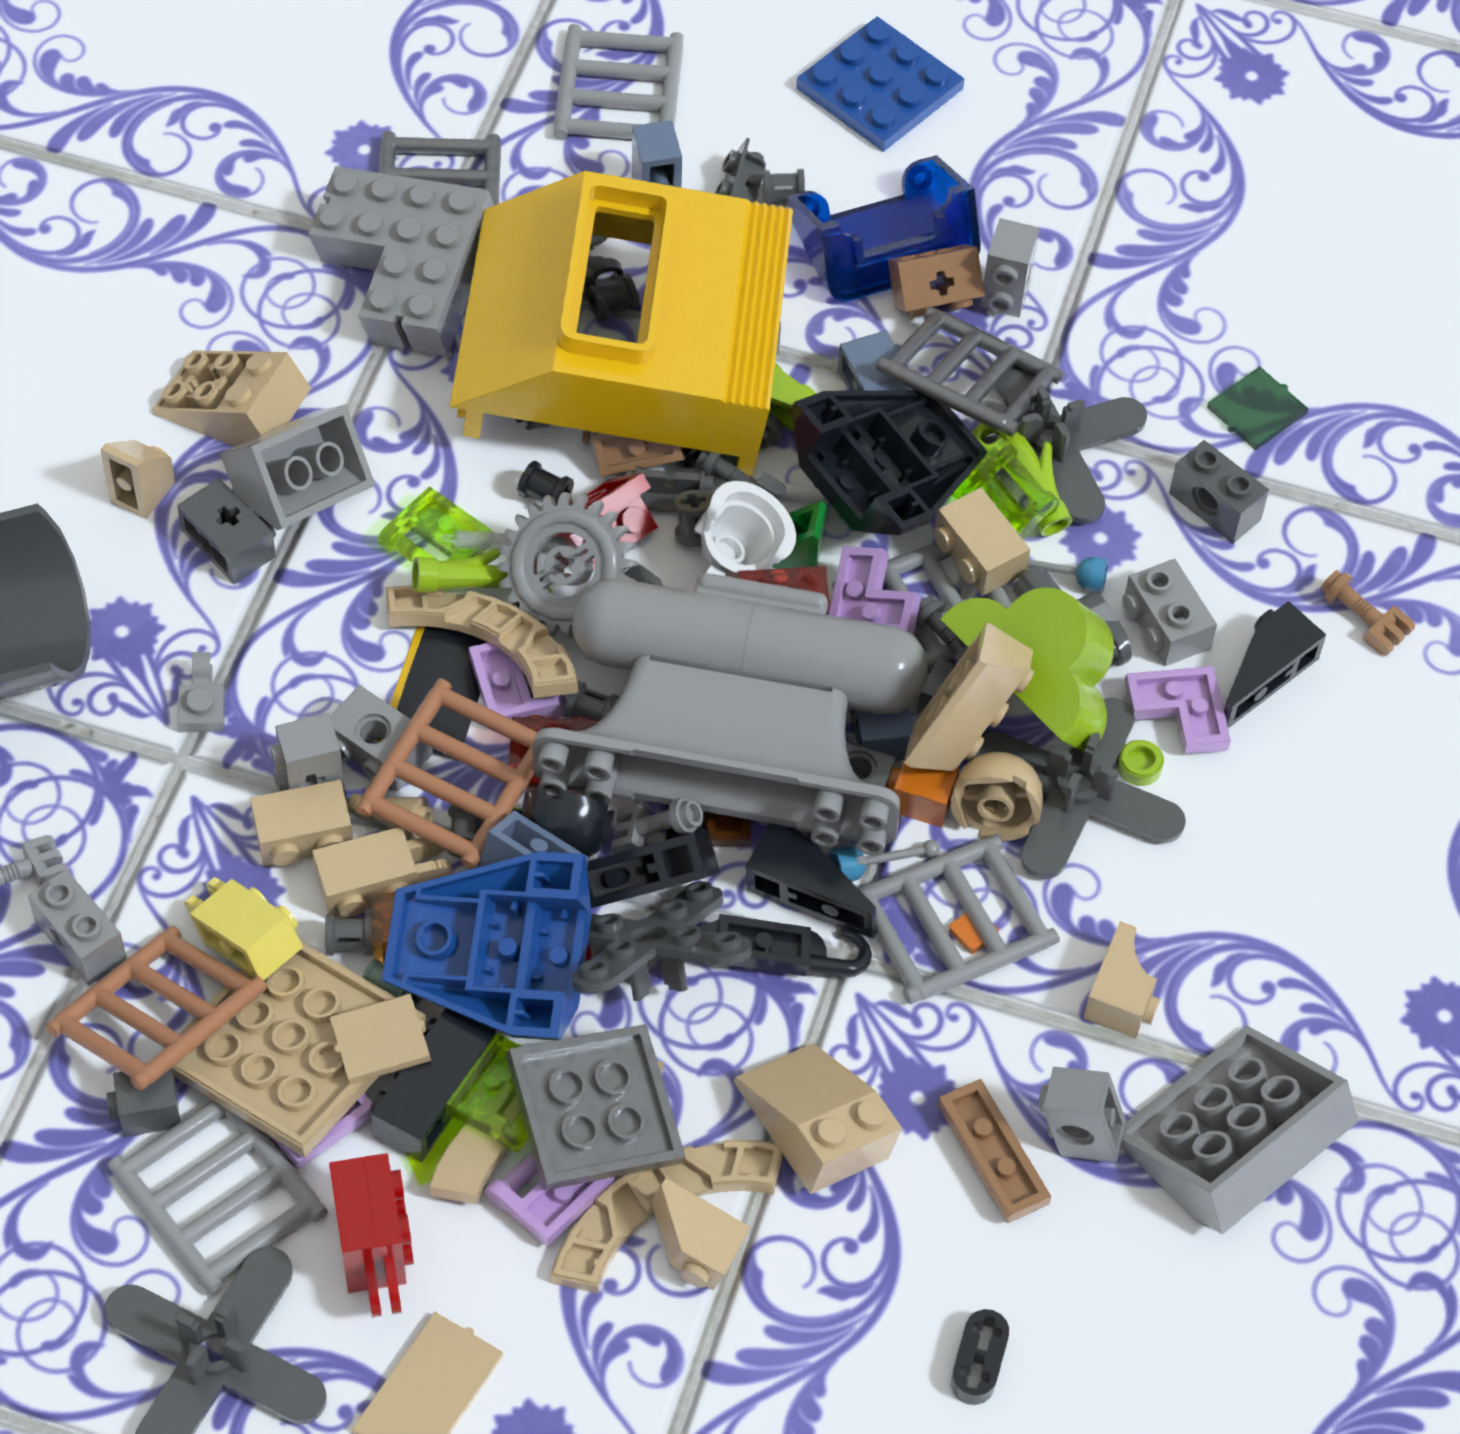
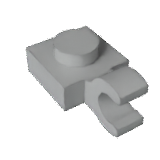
(201, 703)

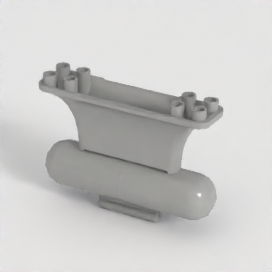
(736, 705)

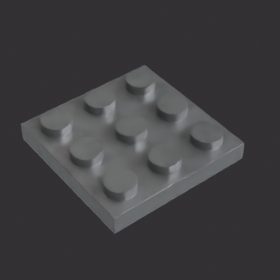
(595, 1106)

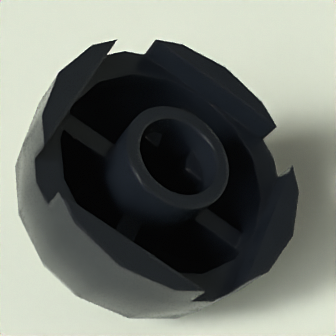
(570, 817)

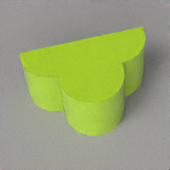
(1068, 659)

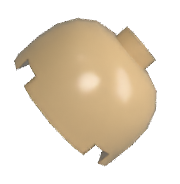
(998, 796)

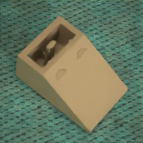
(233, 394)

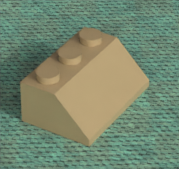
(969, 701)

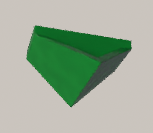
(810, 529)

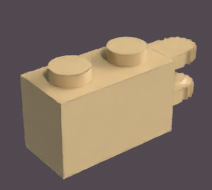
(373, 864)

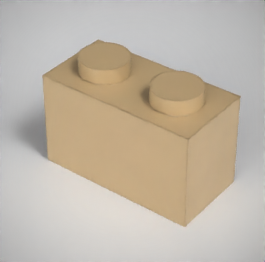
(981, 541)
(300, 821)

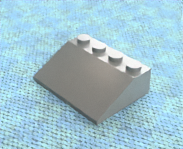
(1238, 1127)

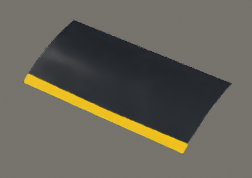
(432, 656)

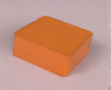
(966, 934)

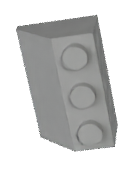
(300, 467)

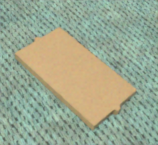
(431, 1382)

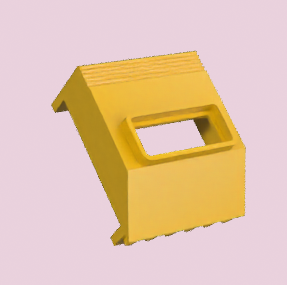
(703, 328)

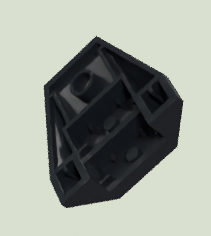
(883, 455)

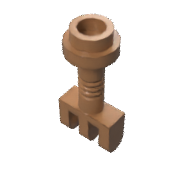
(1385, 629)

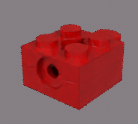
(372, 1227)

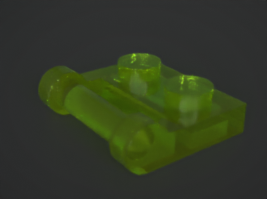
(1005, 455)
(432, 518)
(487, 1094)

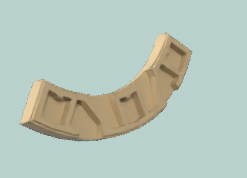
(495, 621)
(471, 1161)
(628, 1206)

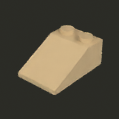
(820, 1116)

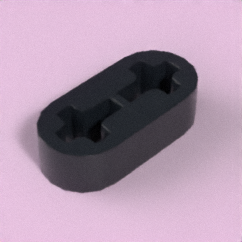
(990, 1359)

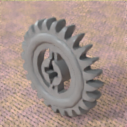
(533, 532)

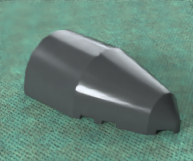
(41, 605)

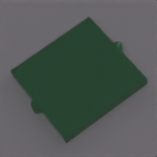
(1257, 408)

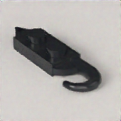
(792, 947)

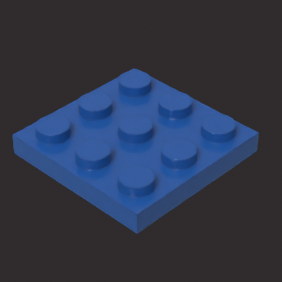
(880, 83)

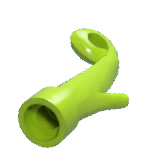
(1040, 470)
(466, 573)

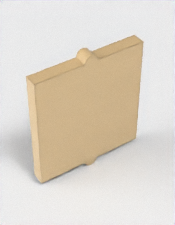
(380, 1039)

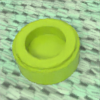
(1140, 762)

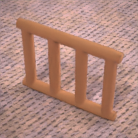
(420, 731)
(138, 969)

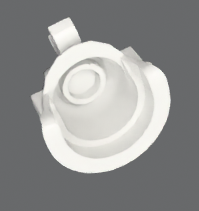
(744, 530)

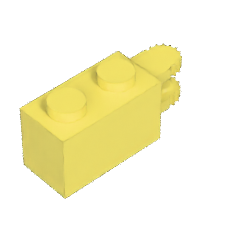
(245, 927)

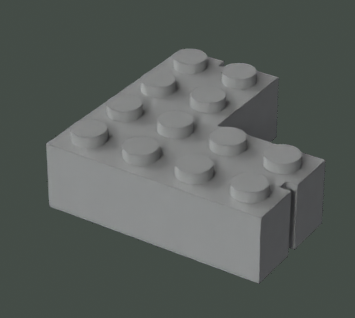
(416, 240)

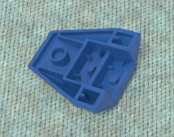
(496, 942)

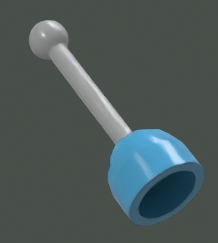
(1089, 573)
(854, 863)

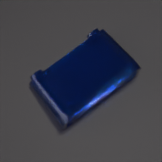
(854, 244)

